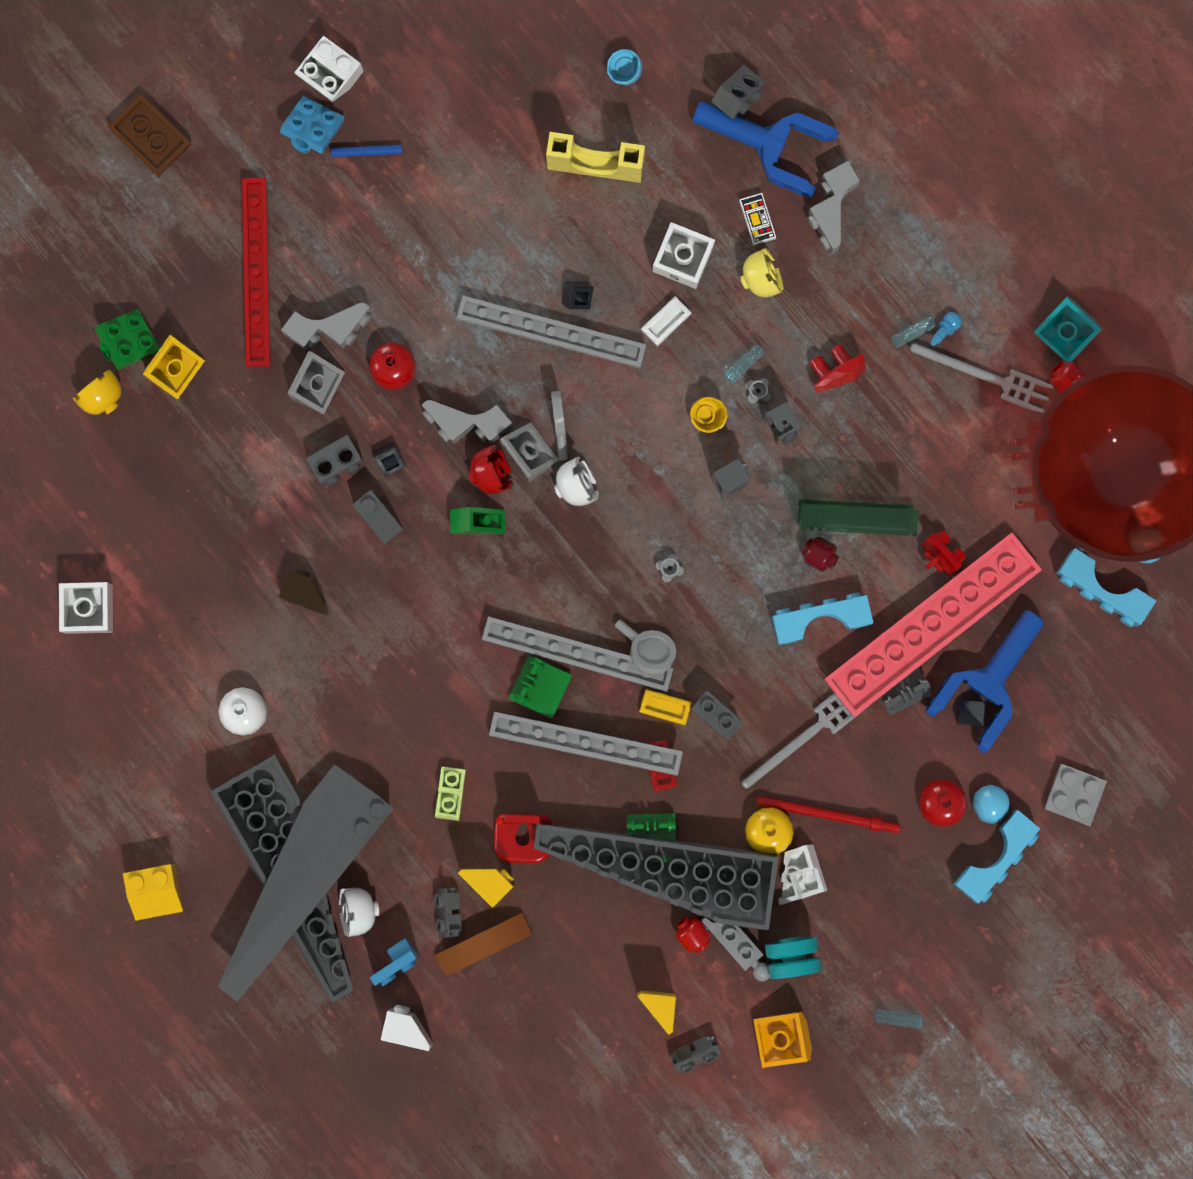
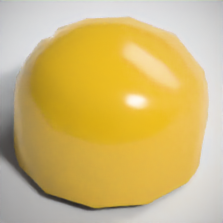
(708, 414)

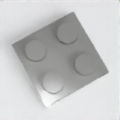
(1075, 795)

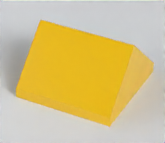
(173, 367)
(661, 1007)

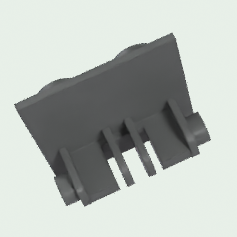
(906, 692)

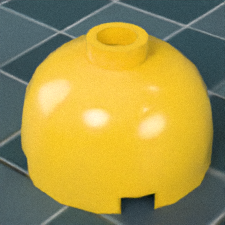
(100, 395)
(769, 831)

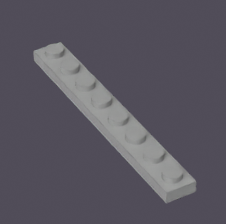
(551, 332)
(571, 653)
(586, 743)

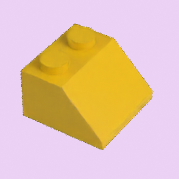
(488, 883)
(153, 891)

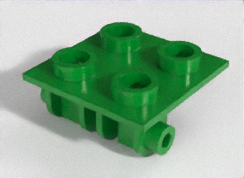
(540, 686)
(653, 825)

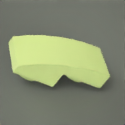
(450, 793)

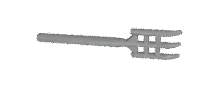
(1006, 383)
(823, 722)

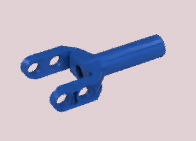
(767, 140)
(990, 681)

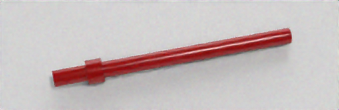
(874, 823)

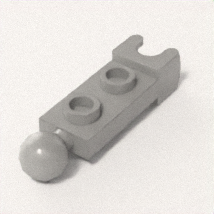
(739, 947)

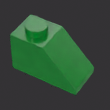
(477, 521)

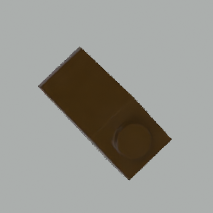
(303, 592)

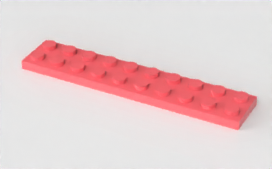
(932, 625)

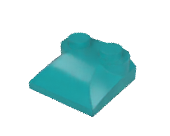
(1068, 329)

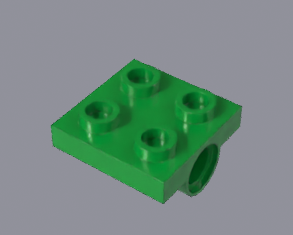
(126, 340)

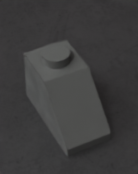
(377, 517)

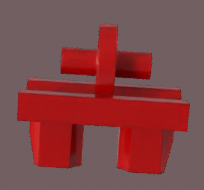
(939, 554)

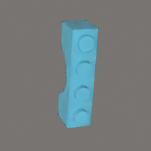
(1079, 572)
(853, 613)
(1017, 834)

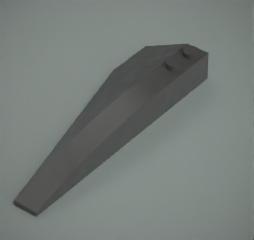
(260, 814)
(320, 846)
(707, 879)

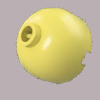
(761, 275)

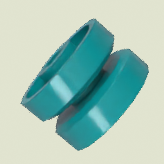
(793, 957)

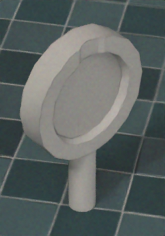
(559, 425)
(650, 650)

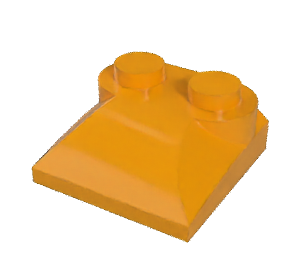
(783, 1039)

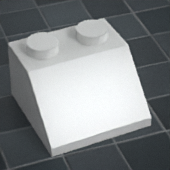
(405, 1029)

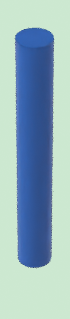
(366, 150)

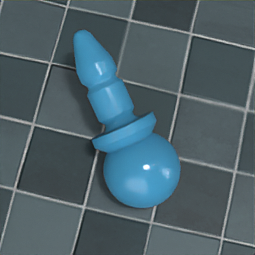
(950, 323)

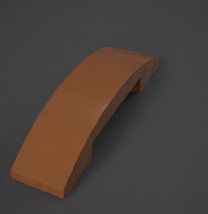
(483, 944)

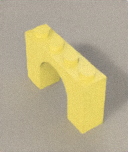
(620, 165)

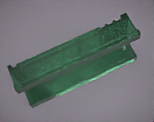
(858, 517)

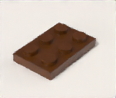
(149, 135)

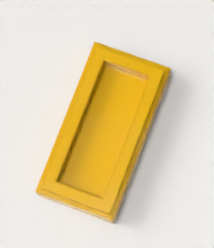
(665, 707)

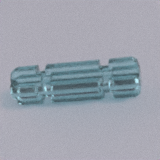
(913, 331)
(744, 363)
(898, 1019)

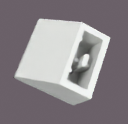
(329, 69)

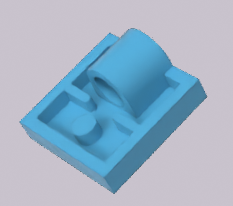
(311, 126)
(403, 958)

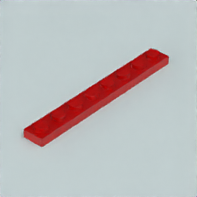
(256, 272)

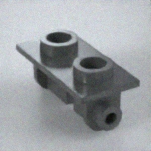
(447, 923)
(704, 1052)

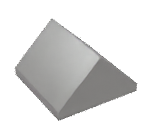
(315, 383)
(529, 451)

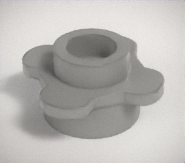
(761, 384)
(670, 561)

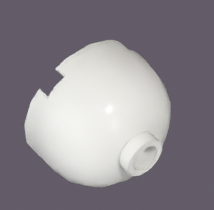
(575, 483)
(242, 711)
(357, 911)

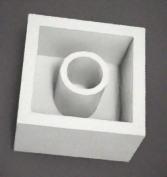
(683, 255)
(86, 607)

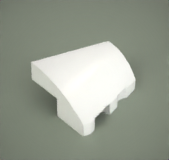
(801, 875)

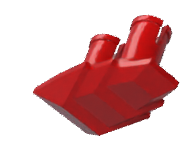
(846, 371)

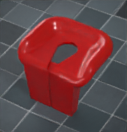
(505, 838)

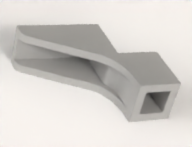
(827, 214)
(339, 327)
(456, 424)

